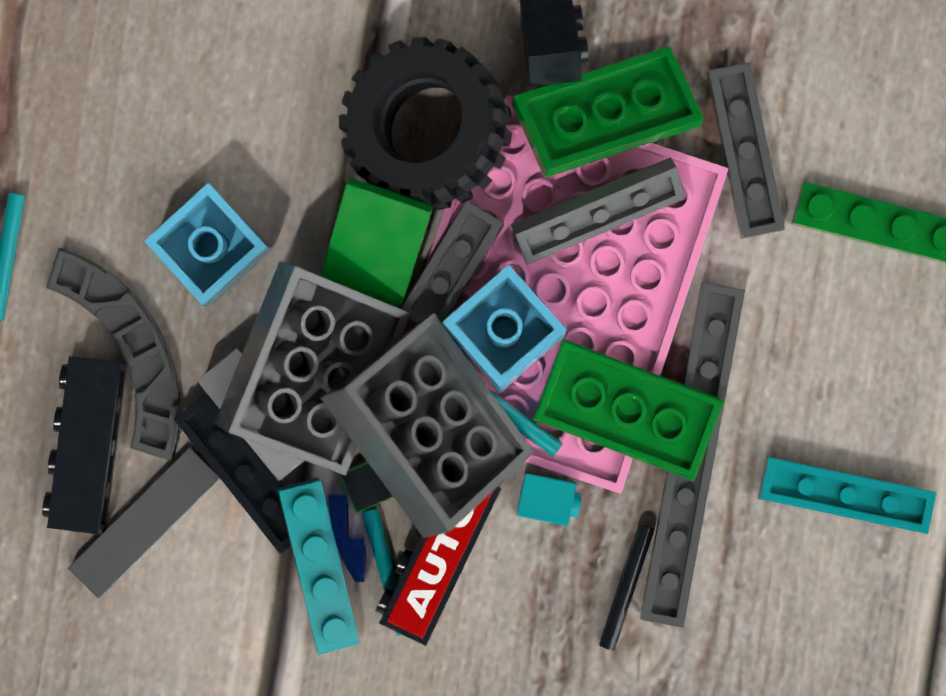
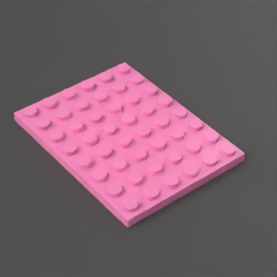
(610, 291)

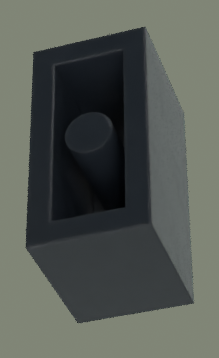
(552, 41)

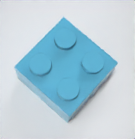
(208, 245)
(504, 328)

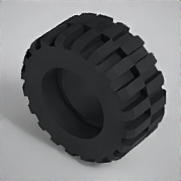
(389, 84)

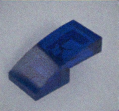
(351, 547)

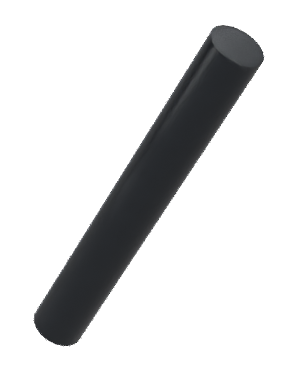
(626, 587)

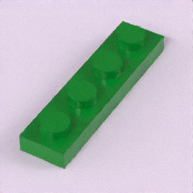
(871, 221)

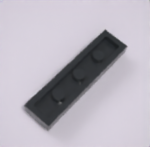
(237, 468)

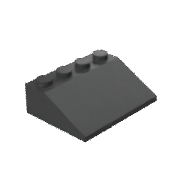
(297, 351)
(428, 427)

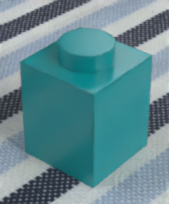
(548, 499)

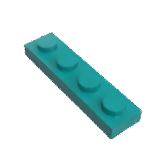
(847, 495)
(318, 566)

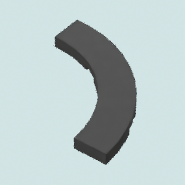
(139, 341)

